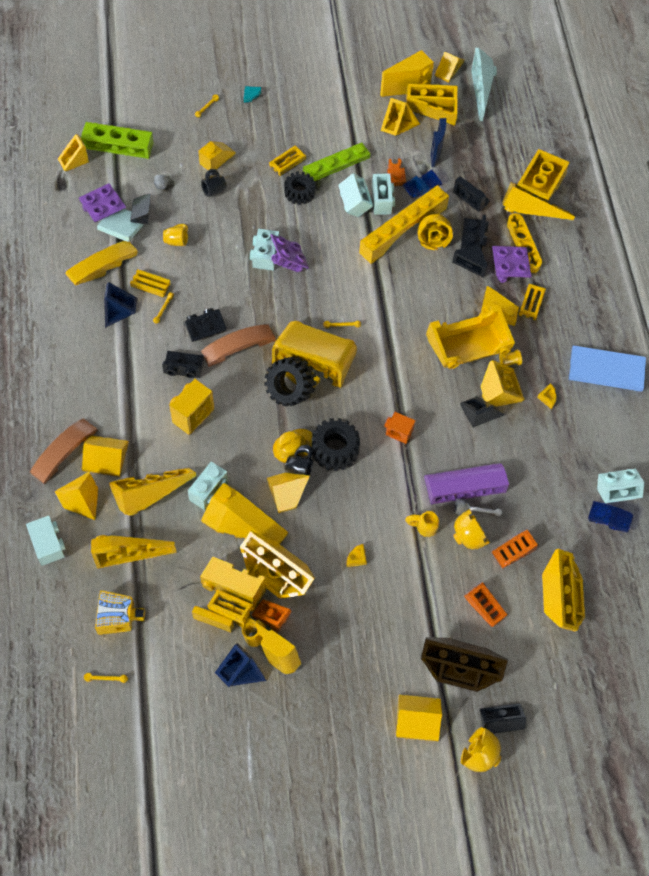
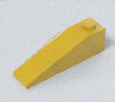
(524, 202)
(139, 494)
(236, 515)
(119, 550)

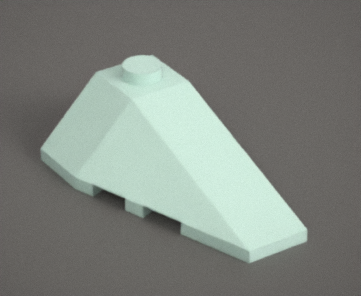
(482, 75)

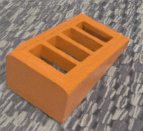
(528, 539)
(485, 594)

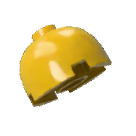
(435, 232)
(469, 532)
(482, 752)

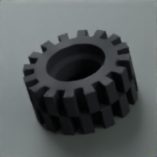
(299, 180)

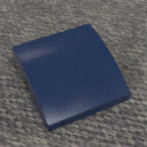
(437, 142)

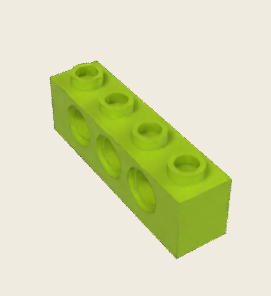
(117, 140)

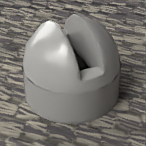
(161, 181)

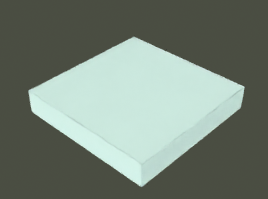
(120, 225)

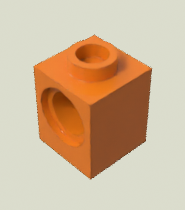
(399, 427)

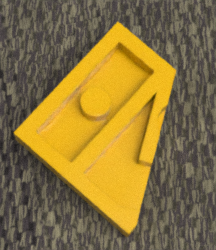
(508, 308)

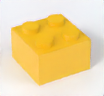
(191, 406)

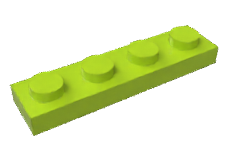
(337, 161)

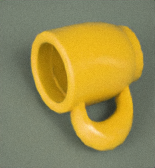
(176, 235)
(426, 524)

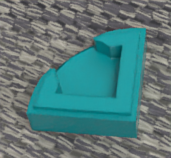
(251, 93)

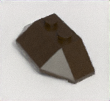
(462, 663)

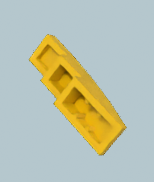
(98, 263)

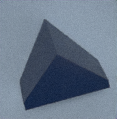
(118, 304)
(239, 668)

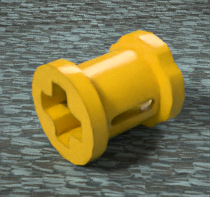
(511, 358)

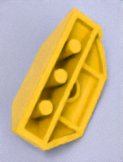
(282, 570)
(563, 591)

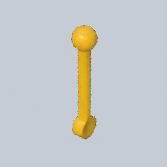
(215, 97)
(156, 320)
(327, 324)
(89, 677)

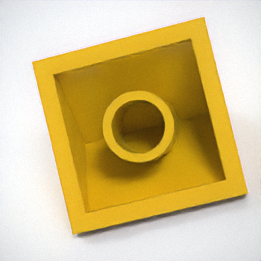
(104, 455)
(418, 718)

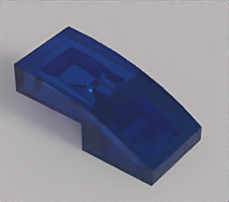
(420, 186)
(610, 515)

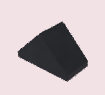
(471, 260)

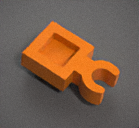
(396, 173)

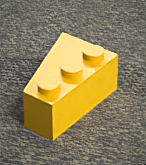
(433, 101)
(224, 577)

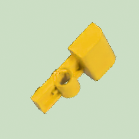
(277, 649)

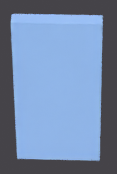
(607, 368)

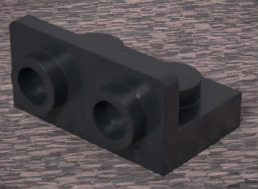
(470, 194)
(473, 232)
(204, 325)
(183, 364)

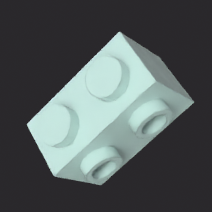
(382, 194)
(355, 195)
(263, 250)
(207, 485)
(620, 485)
(45, 541)

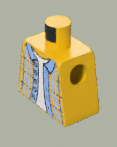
(116, 613)

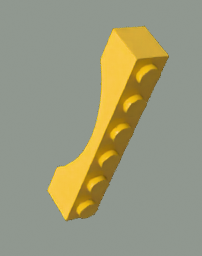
(381, 239)

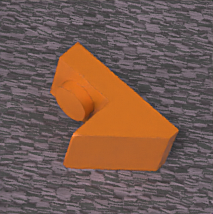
(272, 615)

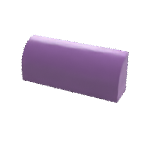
(466, 483)

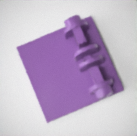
(101, 202)
(288, 254)
(511, 262)

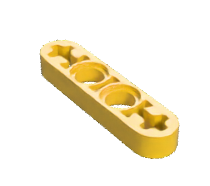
(524, 242)

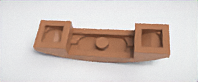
(237, 341)
(61, 448)

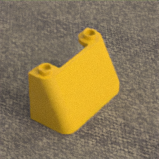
(471, 338)
(321, 349)

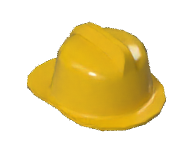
(289, 442)

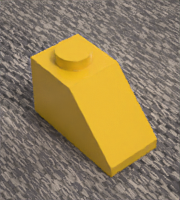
(214, 155)

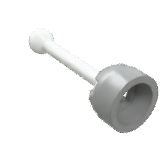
(462, 505)

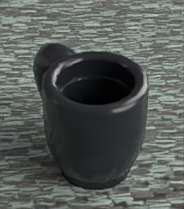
(214, 184)
(299, 464)

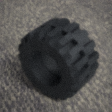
(278, 388)
(335, 431)

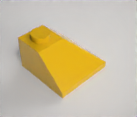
(501, 385)

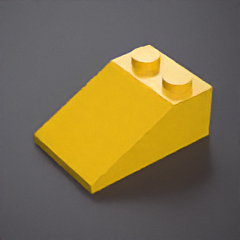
(412, 70)
(544, 174)

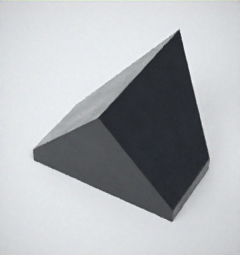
(479, 411)

